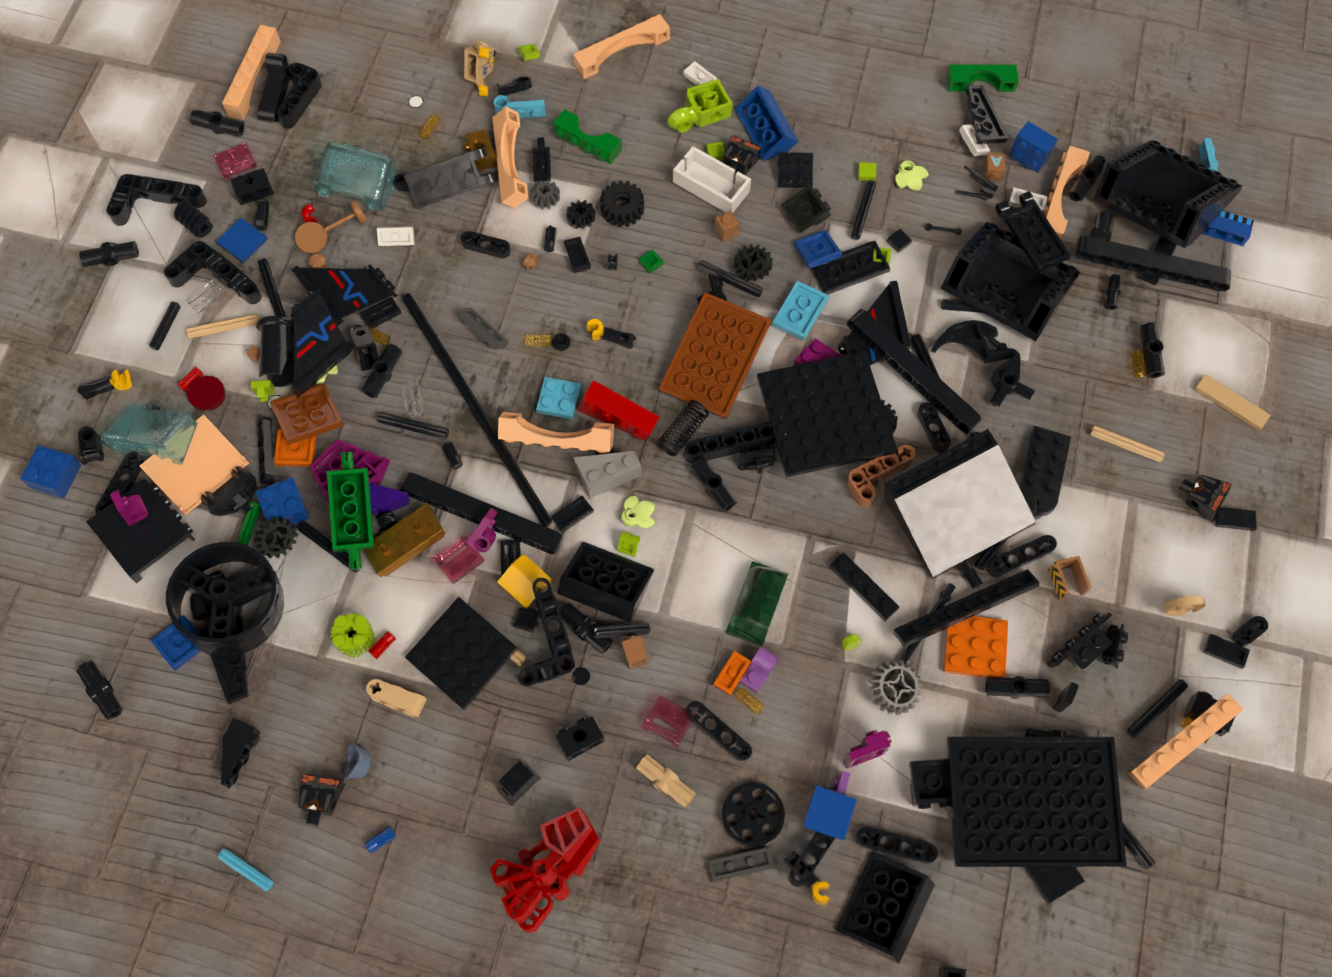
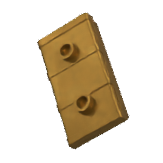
(405, 540)

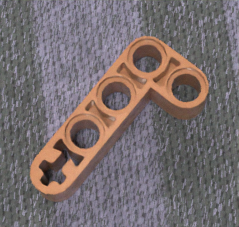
(883, 471)

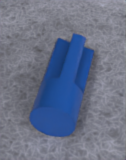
(380, 839)

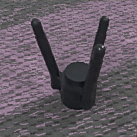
(988, 187)

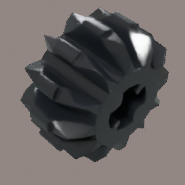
(580, 214)

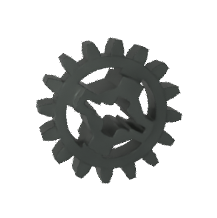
(760, 267)
(275, 537)

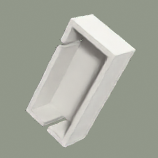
(711, 180)

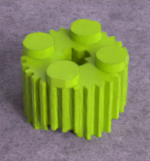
(346, 626)

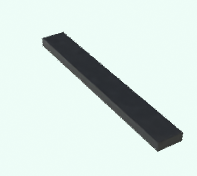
(965, 608)

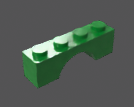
(1002, 77)
(604, 146)

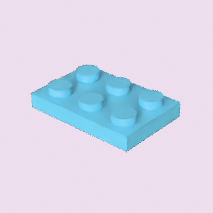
(800, 310)

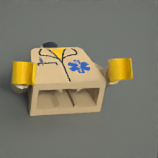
(478, 64)

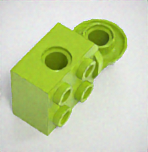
(704, 106)

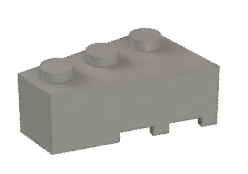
(607, 471)

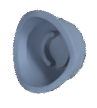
(357, 762)

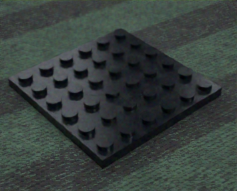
(826, 414)

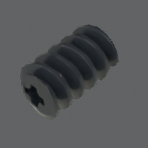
(193, 219)

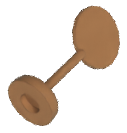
(313, 237)

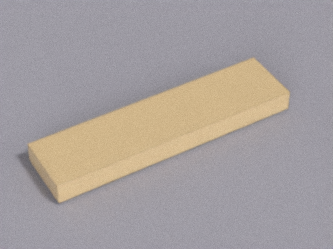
(1232, 402)

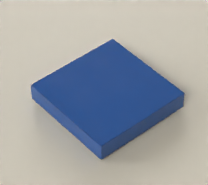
(241, 240)
(817, 249)
(175, 647)
(830, 813)

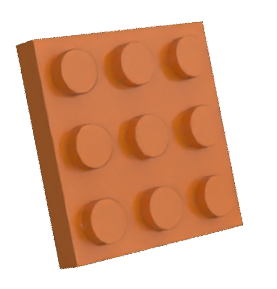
(977, 647)

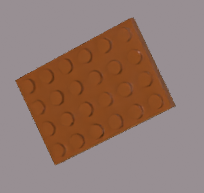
(715, 355)

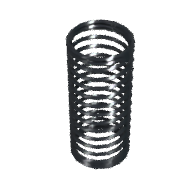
(672, 443)

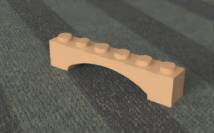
(653, 30)
(238, 96)
(505, 126)
(1073, 164)
(515, 428)
(1185, 741)

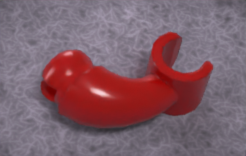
(306, 212)

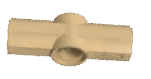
(665, 781)

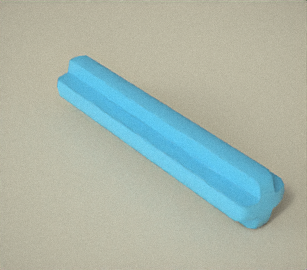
(245, 869)

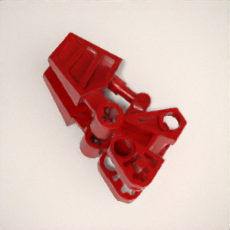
(571, 843)

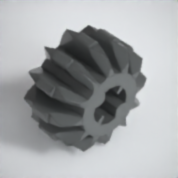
(545, 194)

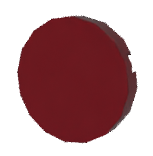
(206, 393)

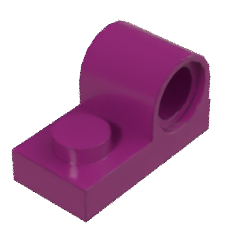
(130, 508)
(483, 531)

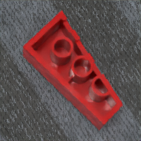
(615, 409)

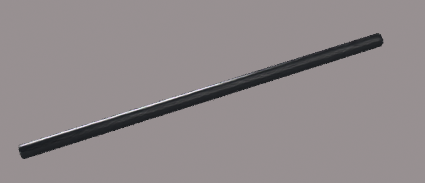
(478, 411)

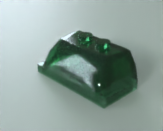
(757, 603)

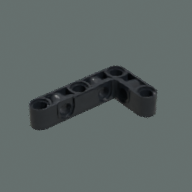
(134, 187)
(202, 256)
(557, 640)

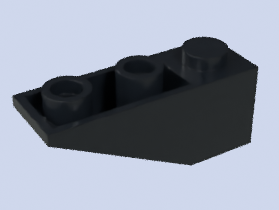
(235, 751)

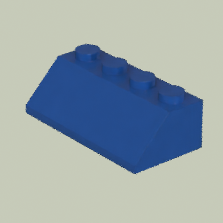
(766, 123)

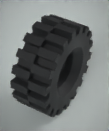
(622, 214)

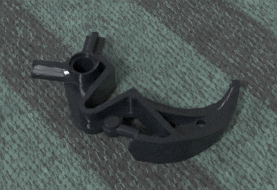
(1007, 372)

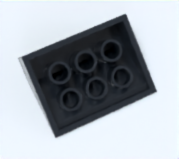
(605, 581)
(885, 907)

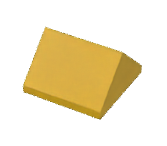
(520, 578)

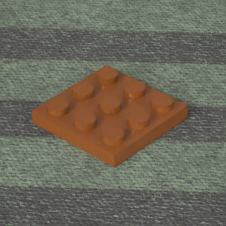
(307, 415)

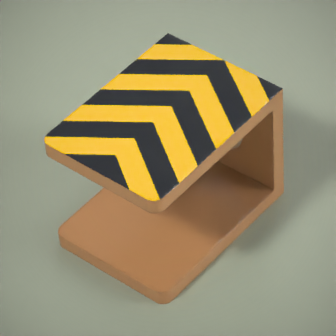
(1078, 572)

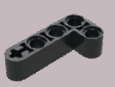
(275, 86)
(301, 95)

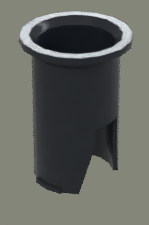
(276, 349)

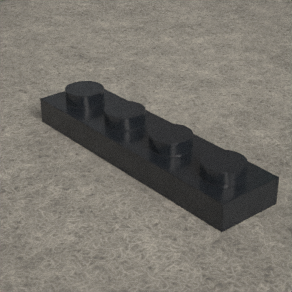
(864, 587)

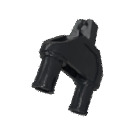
(234, 496)

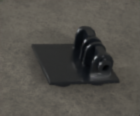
(795, 170)

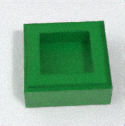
(651, 261)

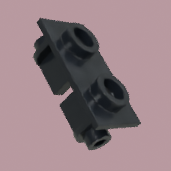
(1115, 653)

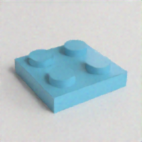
(558, 398)

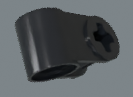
(90, 449)

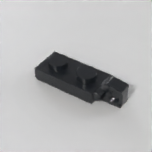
(541, 161)

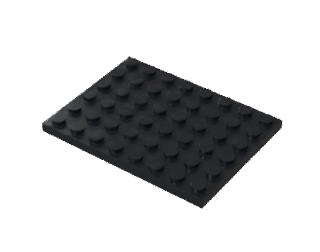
(1035, 802)

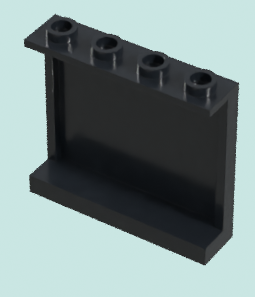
(145, 541)

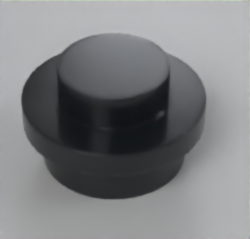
(561, 342)

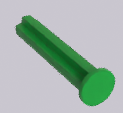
(249, 523)

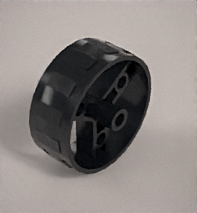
(191, 574)

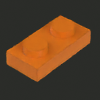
(732, 673)

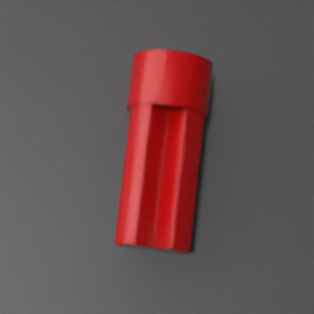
(184, 383)
(381, 645)

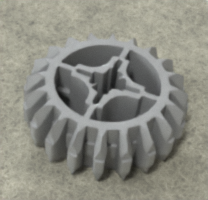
(890, 701)

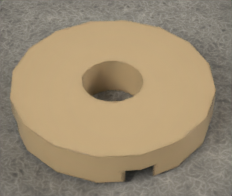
(1184, 604)

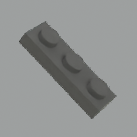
(483, 328)

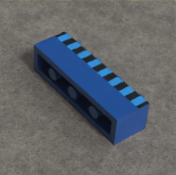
(1230, 228)

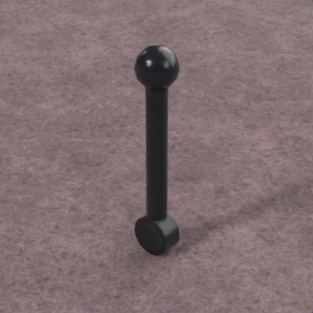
(928, 227)

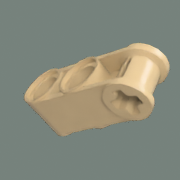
(396, 698)

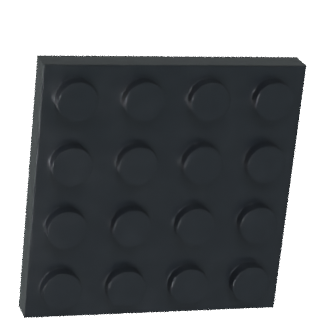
(461, 653)

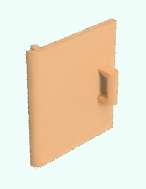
(204, 468)

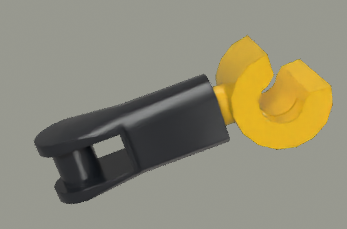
(609, 334)
(105, 384)
(812, 881)

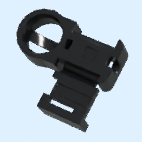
(519, 84)

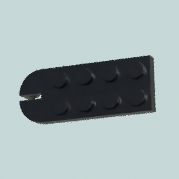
(1044, 470)

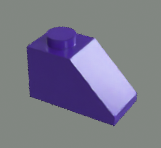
(386, 499)

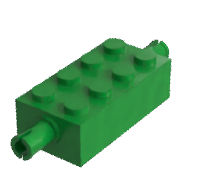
(350, 510)

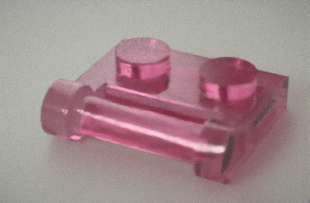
(235, 157)
(462, 563)
(670, 714)

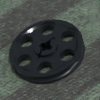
(757, 824)

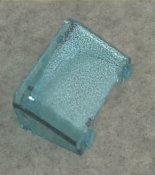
(356, 174)
(151, 433)

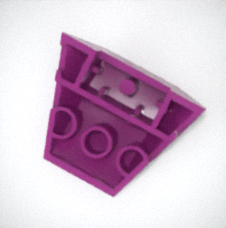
(331, 461)

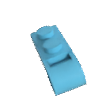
(524, 108)
(1207, 154)

